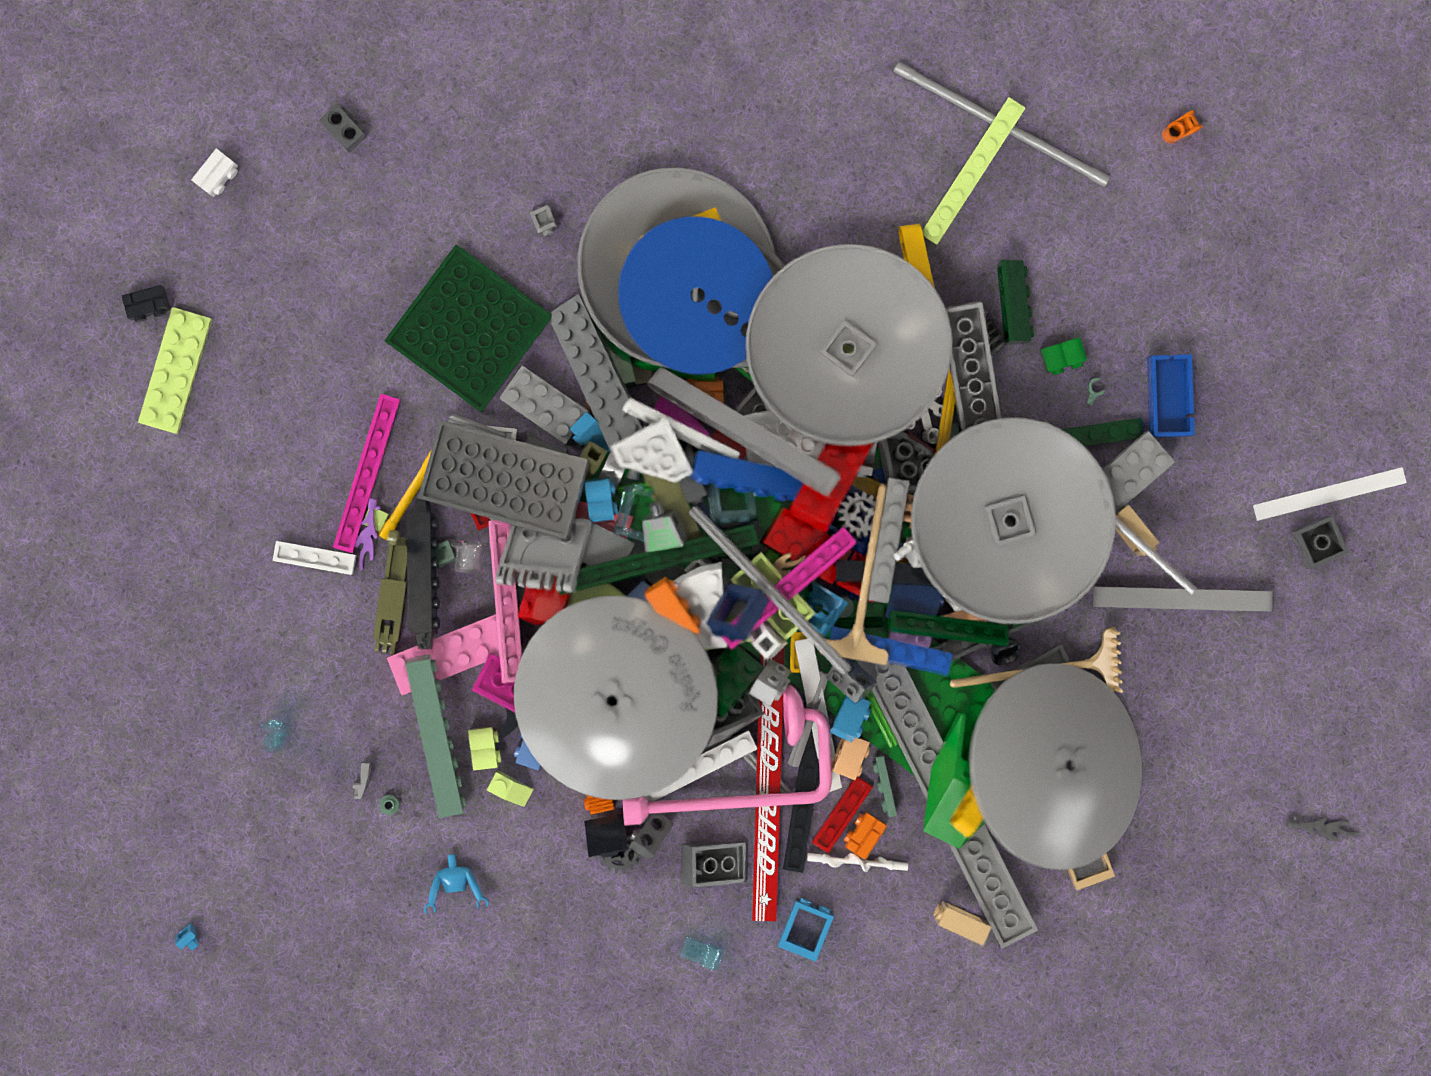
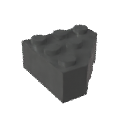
(904, 459)

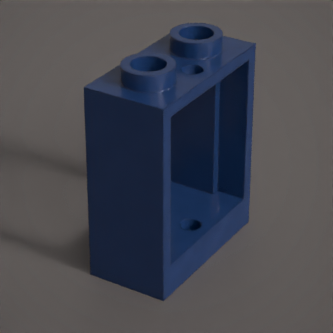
(756, 604)

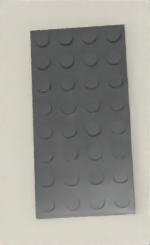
(504, 479)

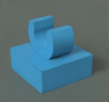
(187, 937)

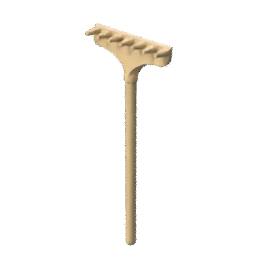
(855, 644)
(1104, 661)

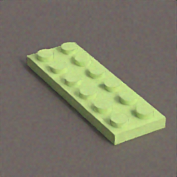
(175, 370)

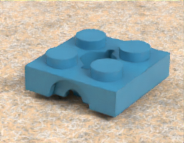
(831, 603)

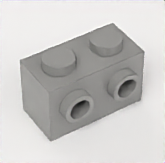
(771, 682)

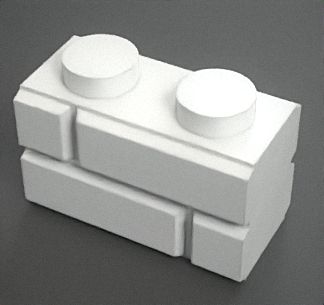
(215, 173)

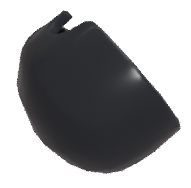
(1005, 654)

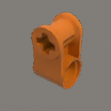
(1184, 126)

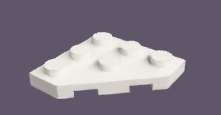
(653, 452)

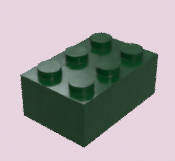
(734, 676)

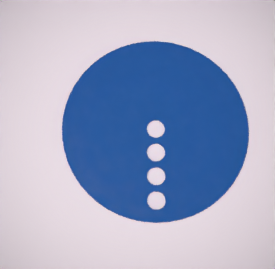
(658, 287)

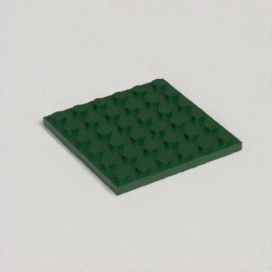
(468, 328)

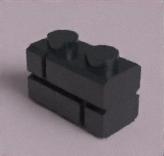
(146, 303)

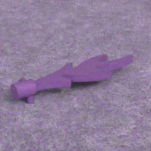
(366, 535)

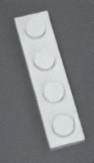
(314, 557)

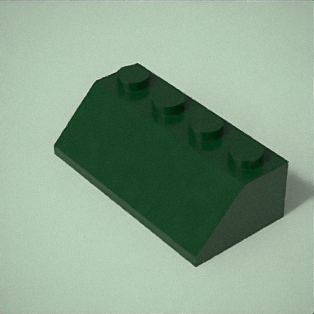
(1013, 302)

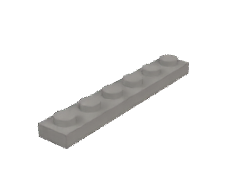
(888, 540)

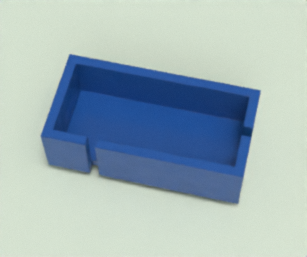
(1170, 396)

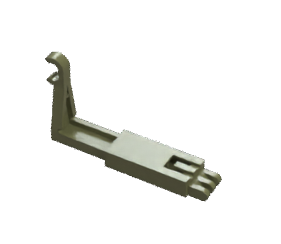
(392, 594)

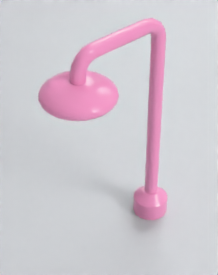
(794, 714)

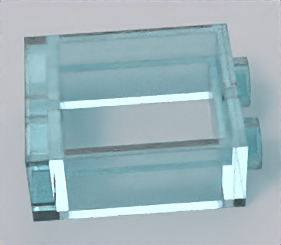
(625, 509)
(727, 516)

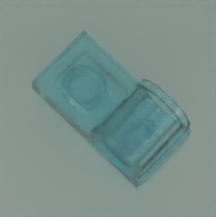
(701, 953)

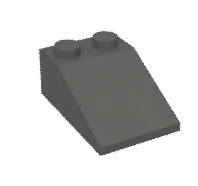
(713, 863)

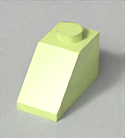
(510, 789)

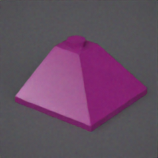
(678, 414)

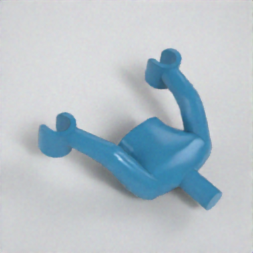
(454, 880)

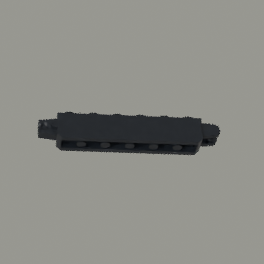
(421, 574)

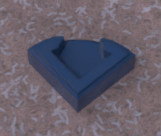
(878, 475)

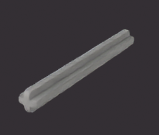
(798, 749)

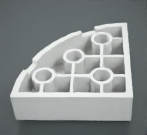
(702, 591)

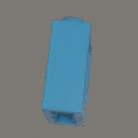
(800, 949)

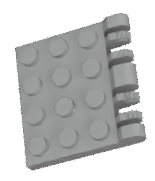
(543, 555)

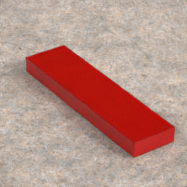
(842, 814)

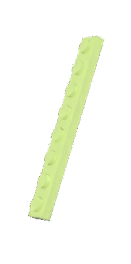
(972, 170)

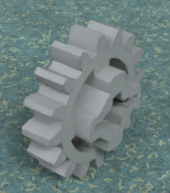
(858, 504)

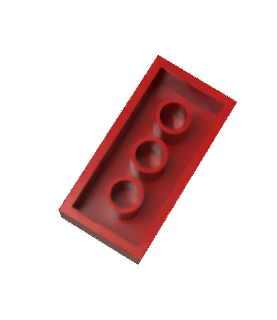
(800, 539)

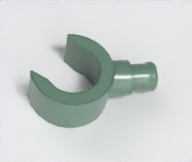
(1093, 395)

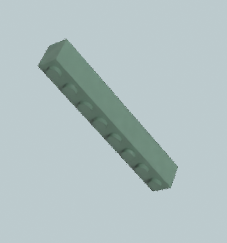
(434, 735)

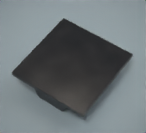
(606, 836)

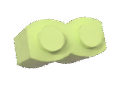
(483, 748)

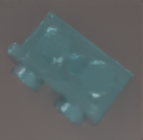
(276, 738)

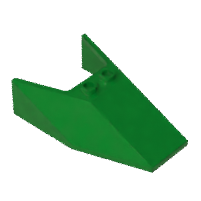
(947, 787)

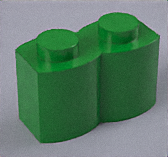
(1063, 355)

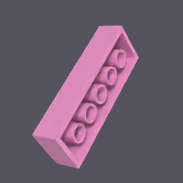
(452, 651)

